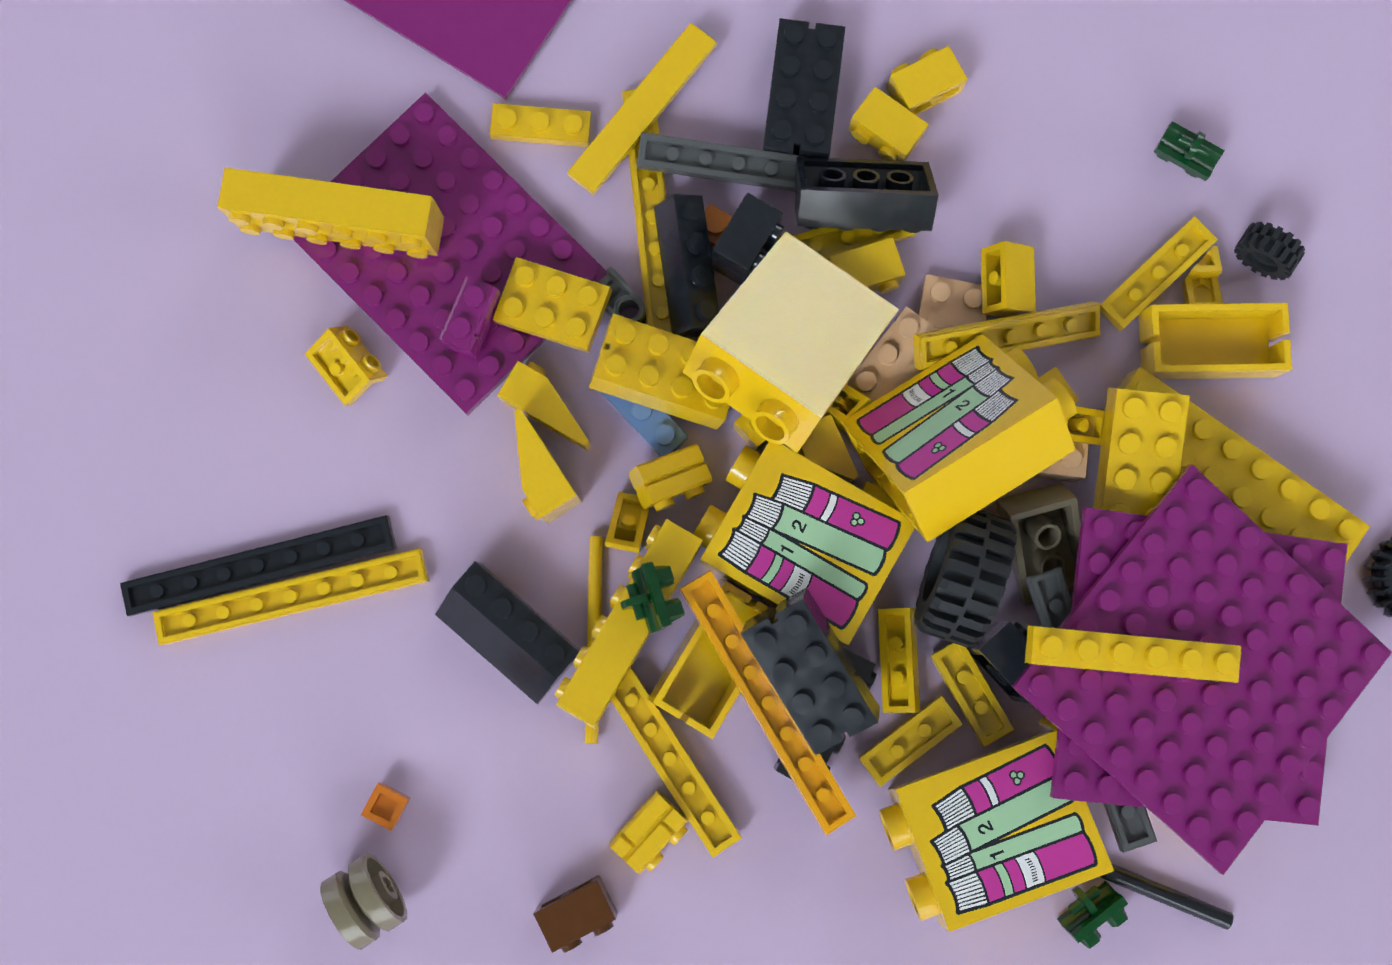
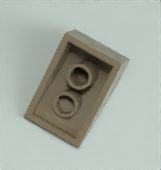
(1046, 533)

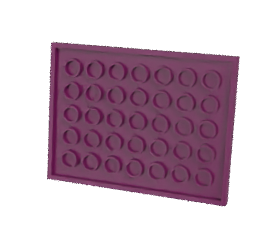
(483, 231)

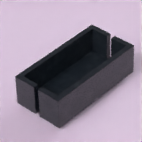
(804, 88)
(811, 671)

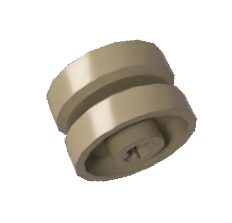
(363, 901)

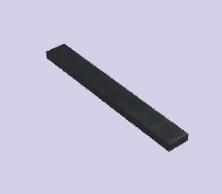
(258, 565)

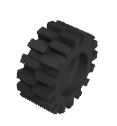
(1269, 250)

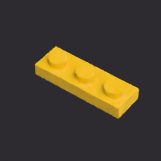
(540, 125)
(898, 660)
(971, 693)
(910, 740)

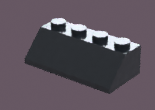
(865, 194)
(507, 632)

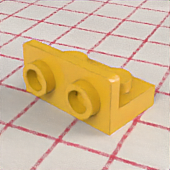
(345, 363)

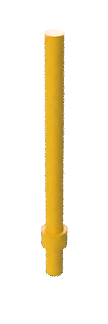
(594, 608)

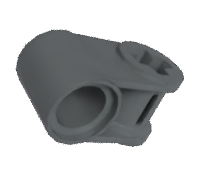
(621, 296)

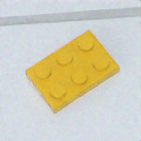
(552, 304)

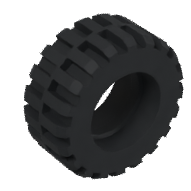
(966, 579)

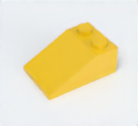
(541, 478)

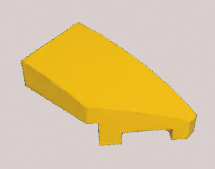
(1202, 282)

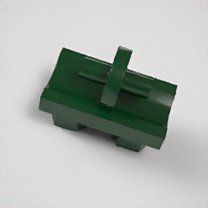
(1188, 151)
(648, 600)
(1091, 911)

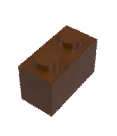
(576, 914)

